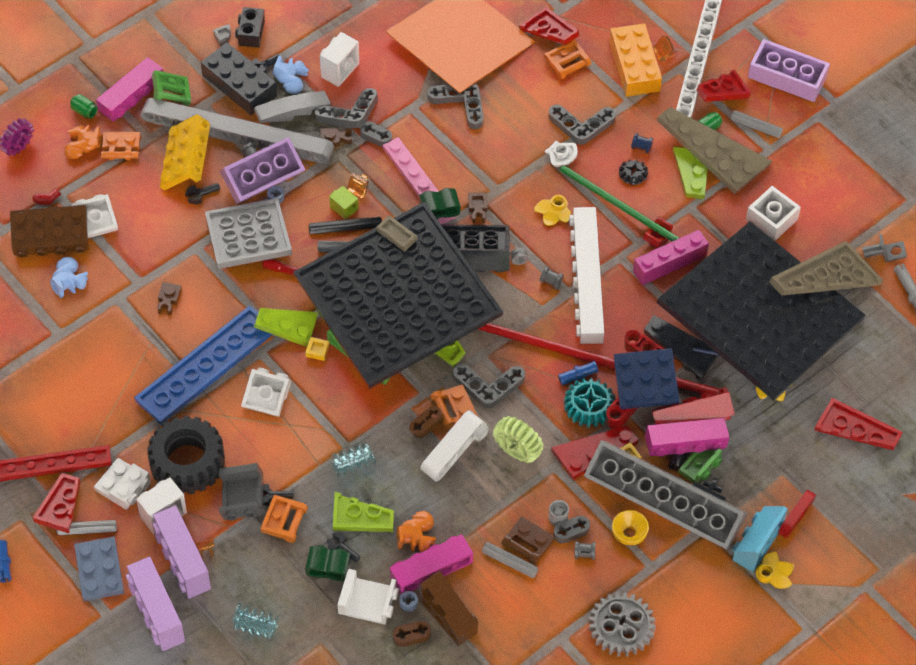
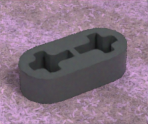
(376, 133)
(571, 529)

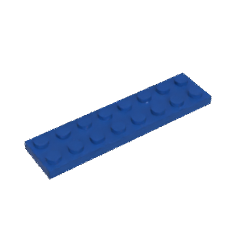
(202, 367)

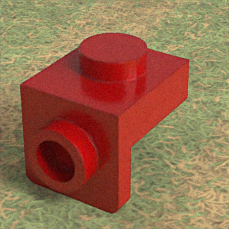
(654, 238)

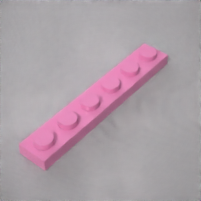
(410, 170)

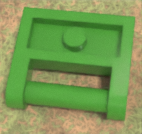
(171, 83)

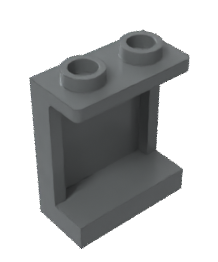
(241, 491)

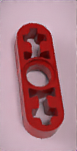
(797, 514)

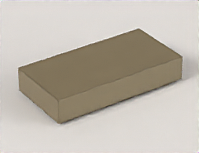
(396, 233)

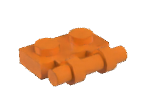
(121, 145)

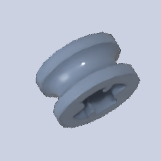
(276, 190)
(403, 598)

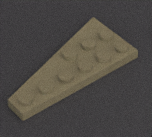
(724, 157)
(830, 270)

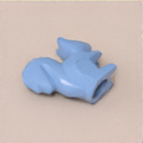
(287, 74)
(65, 278)

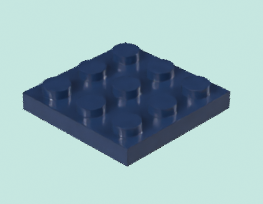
(646, 378)

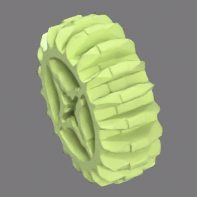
(518, 439)

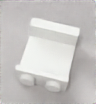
(367, 599)

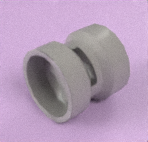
(560, 509)

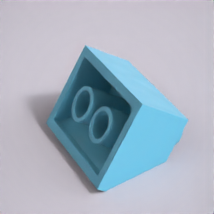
(759, 536)

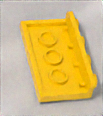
(185, 152)

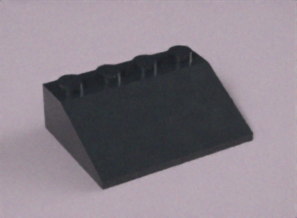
(482, 245)

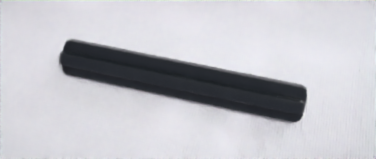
(344, 225)

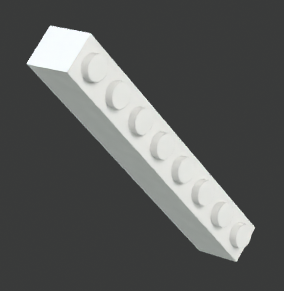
(587, 275)

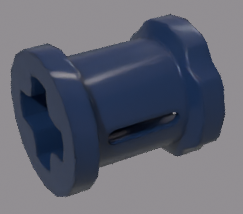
(642, 143)

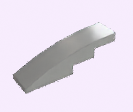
(288, 107)

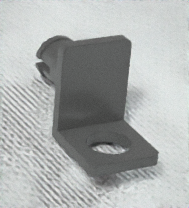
(885, 250)

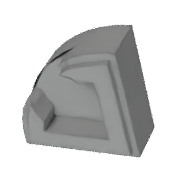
(222, 34)

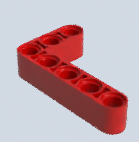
(643, 344)

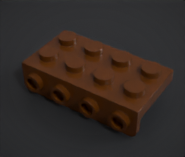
(49, 230)

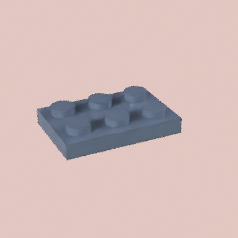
(99, 568)

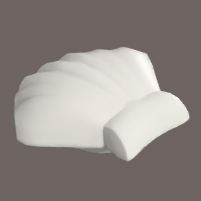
(562, 153)

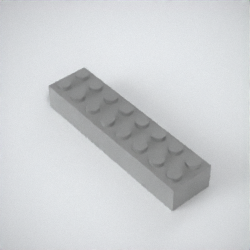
(665, 494)

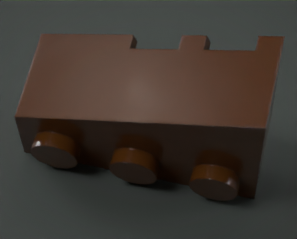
(447, 609)

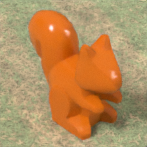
(85, 141)
(412, 532)

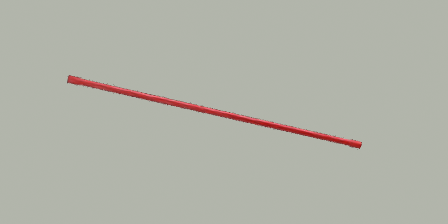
(278, 266)

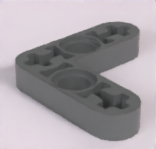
(460, 97)
(351, 118)
(580, 128)
(489, 390)

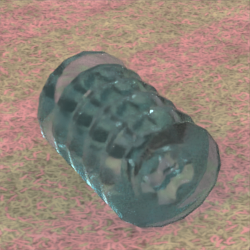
(352, 458)
(255, 623)

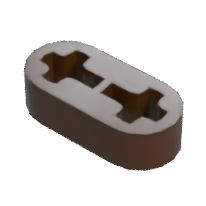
(426, 421)
(411, 633)

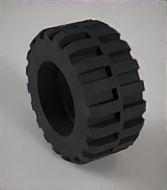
(182, 433)

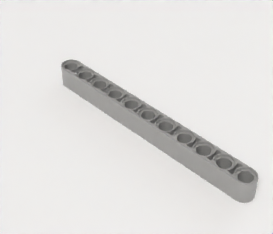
(238, 130)

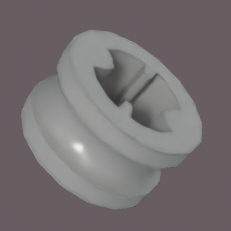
(519, 256)

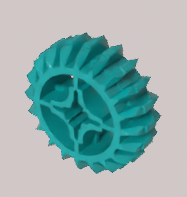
(577, 402)

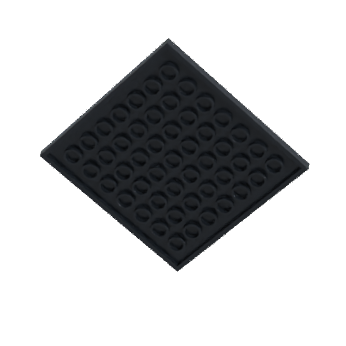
(394, 303)
(748, 321)

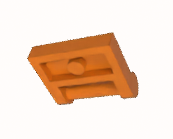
(564, 55)
(458, 401)
(277, 517)

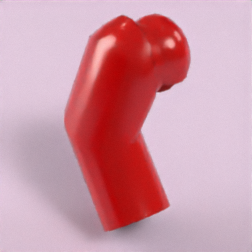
(46, 199)

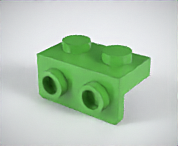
(700, 464)

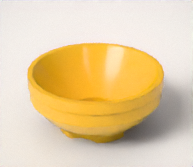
(632, 520)

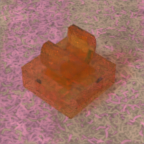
(664, 48)
(358, 184)
(205, 544)

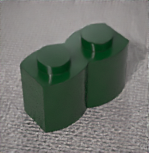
(442, 203)
(327, 563)

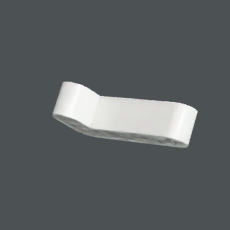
(454, 444)

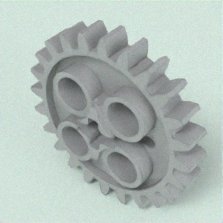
(615, 639)

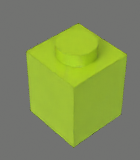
(343, 202)

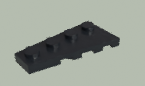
(682, 346)

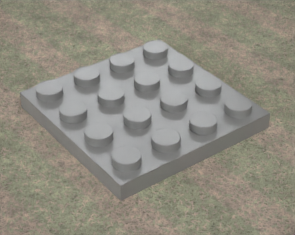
(248, 233)

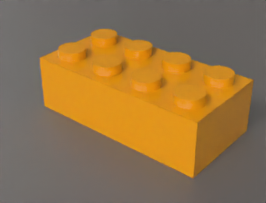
(635, 60)

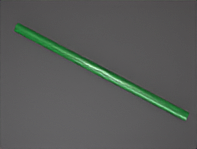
(616, 202)

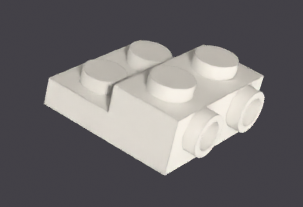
(99, 215)
(266, 392)
(123, 483)

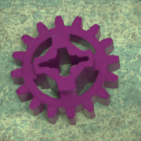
(16, 137)

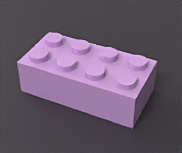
(788, 70)
(262, 170)
(181, 552)
(155, 604)

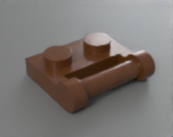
(530, 535)

